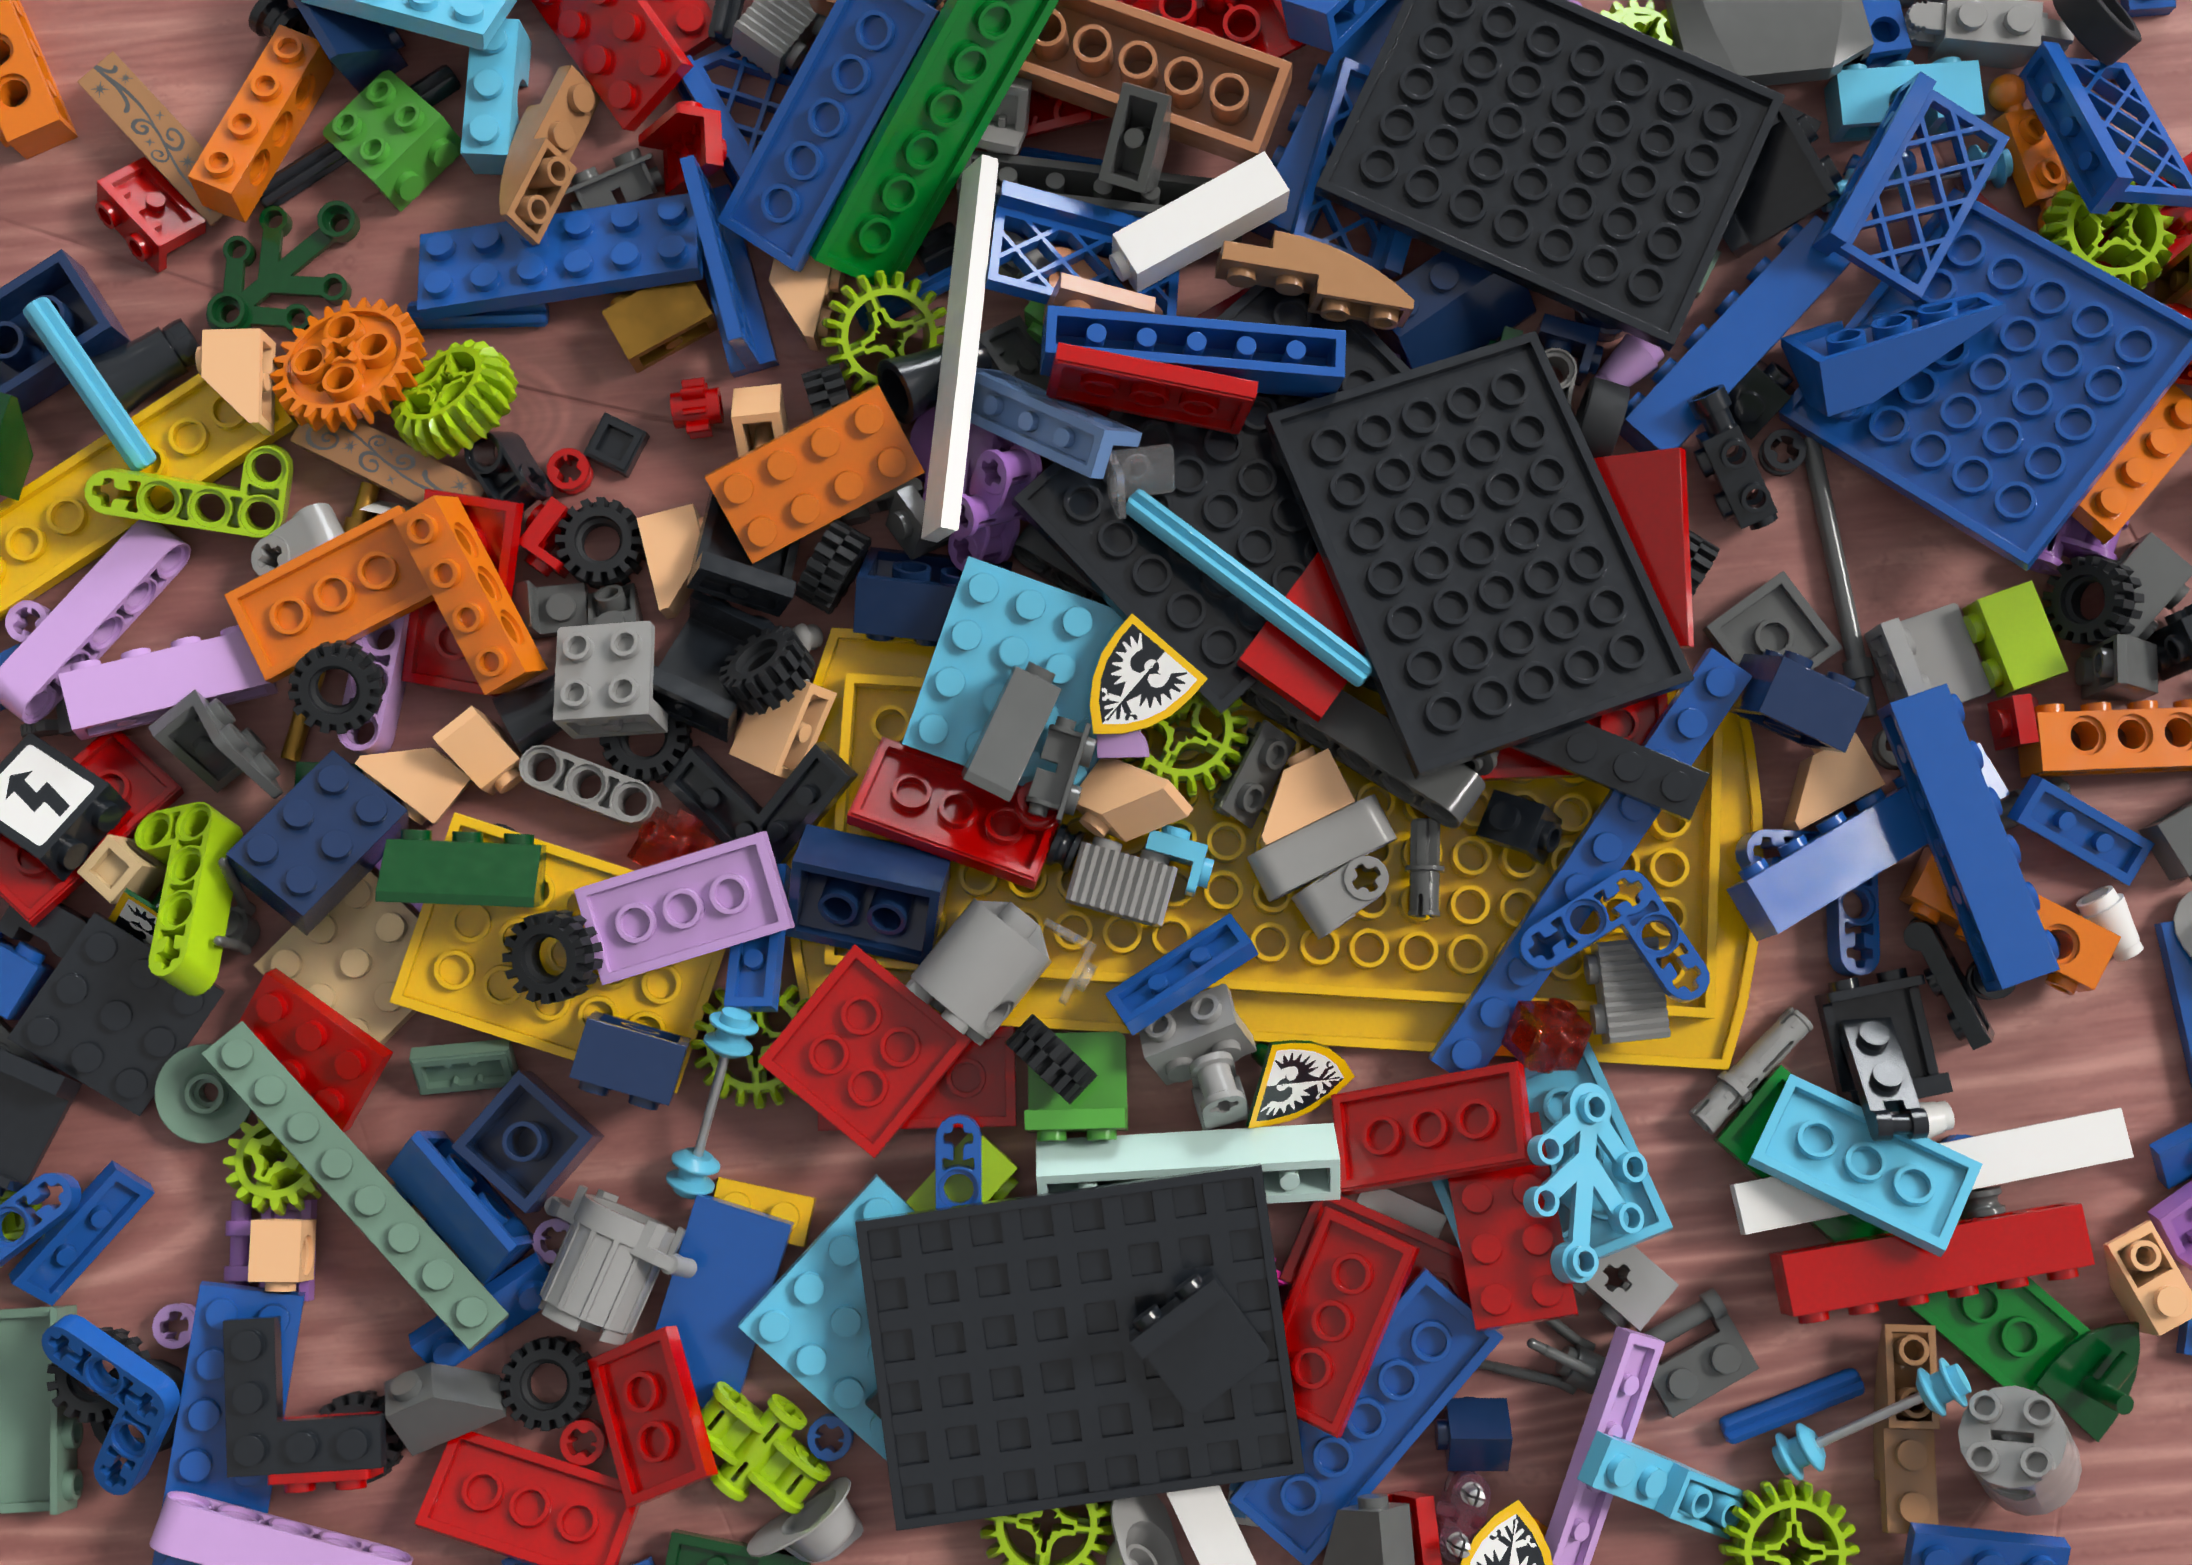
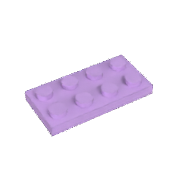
(685, 907)

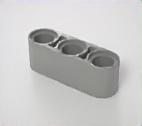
(570, 775)
(1321, 847)

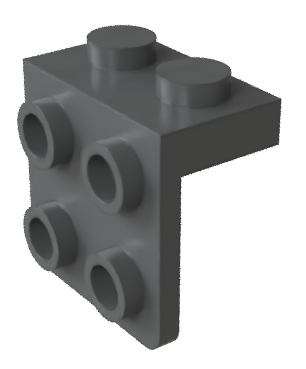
(212, 746)

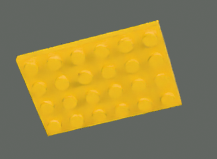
(460, 977)

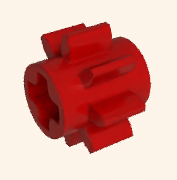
(696, 408)

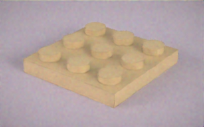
(352, 958)

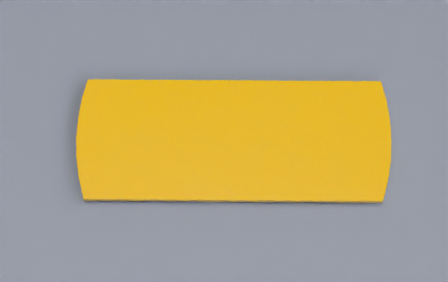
(1382, 973)

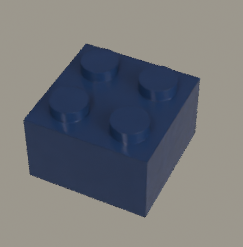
(1800, 702)
(629, 1060)
(527, 1141)

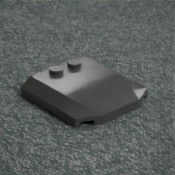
(1773, 38)

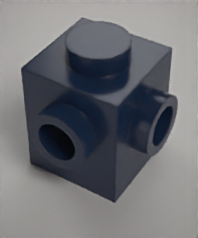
(1475, 1434)

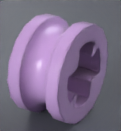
(16, 620)
(541, 1235)
(170, 1313)

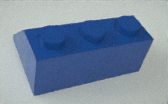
(460, 1205)

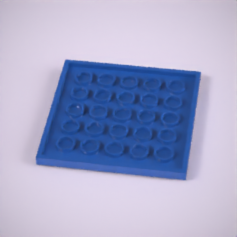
(2025, 410)

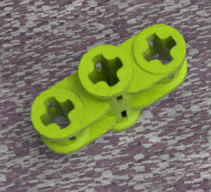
(772, 1458)

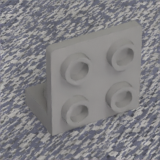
(1927, 654)
(606, 681)

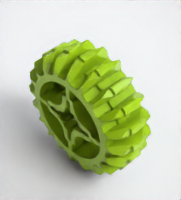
(2137, 255)
(876, 315)
(455, 399)
(1200, 742)
(759, 1084)
(1070, 1525)
(1785, 1525)

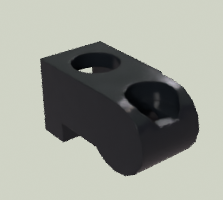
(57, 928)

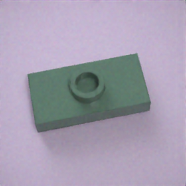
(463, 1066)

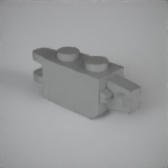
(1984, 30)

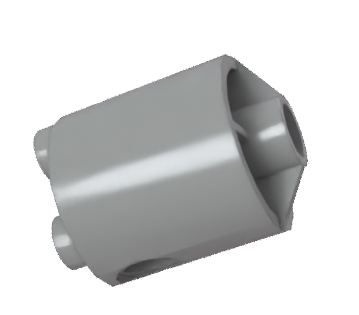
(982, 967)
(2020, 1450)

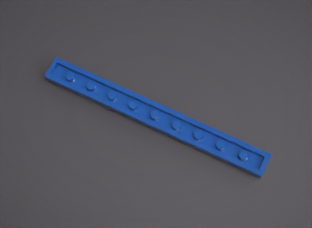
(1593, 857)

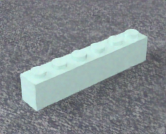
(1296, 1160)

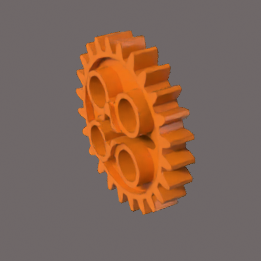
(348, 365)

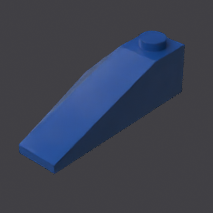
(1863, 363)

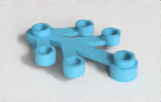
(1585, 1176)

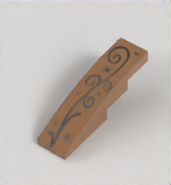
(147, 125)
(384, 461)

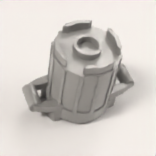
(607, 1264)

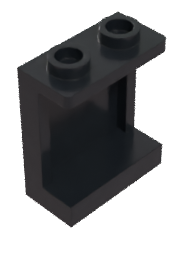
(726, 571)
(1891, 997)

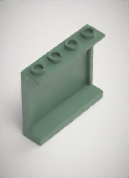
(35, 1436)

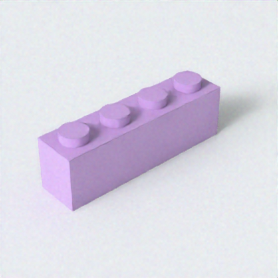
(150, 683)

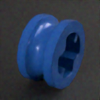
(829, 1453)

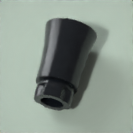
(147, 363)
(913, 380)
(529, 713)

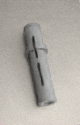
(1738, 1083)

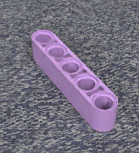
(91, 617)
(387, 715)
(229, 1534)

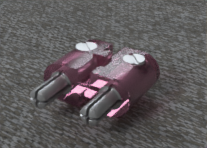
(1461, 1512)

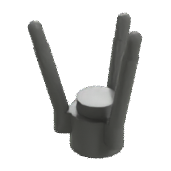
(242, 928)
(1576, 1365)

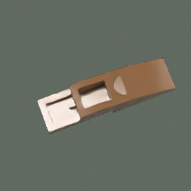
(541, 151)
(1337, 282)
(1906, 1440)

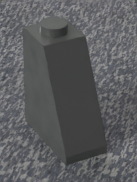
(1012, 731)
(1371, 1533)

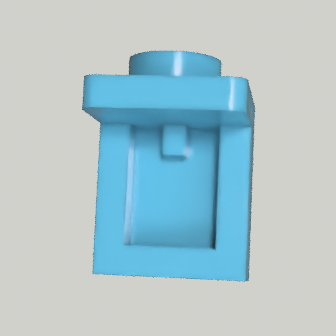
(1176, 844)

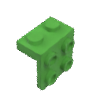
(394, 138)
(1099, 1108)

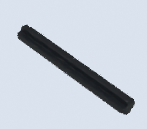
(326, 158)

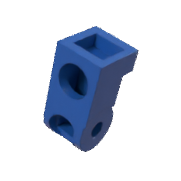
(1888, 33)

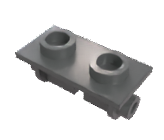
(630, 175)
(1252, 783)
(1057, 789)

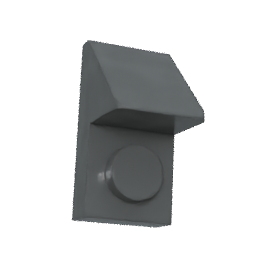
(551, 607)

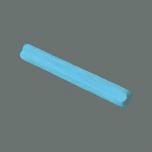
(89, 384)

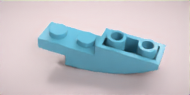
(1660, 1484)

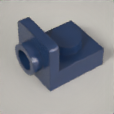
(1576, 339)

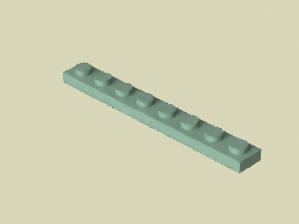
(356, 1186)

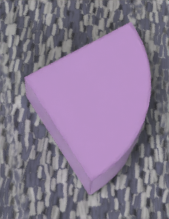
(1122, 745)

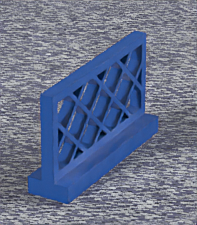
(699, 88)
(2091, 144)
(1882, 159)
(1065, 222)
(1388, 245)
(729, 278)

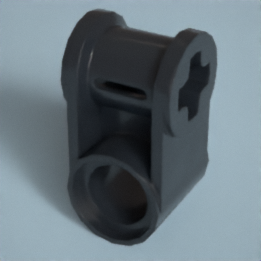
(514, 472)

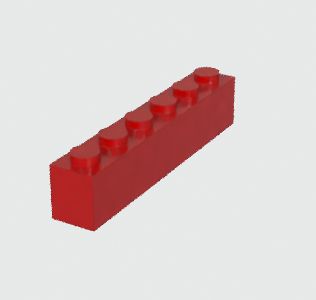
(1887, 1268)

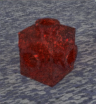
(668, 837)
(1547, 1035)

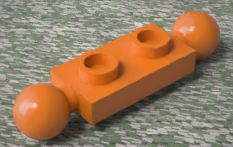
(2035, 159)

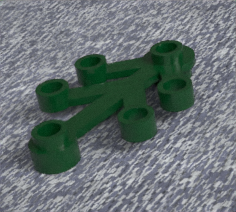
(277, 275)

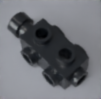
(1733, 472)

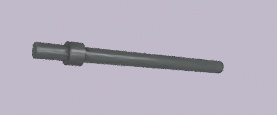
(1857, 665)

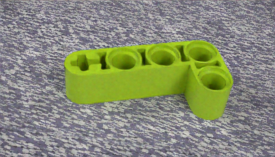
(189, 494)
(194, 892)

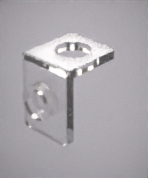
(1139, 468)
(1084, 970)

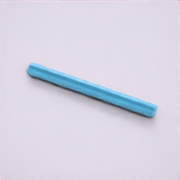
(1249, 588)

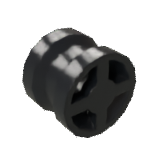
(270, 13)

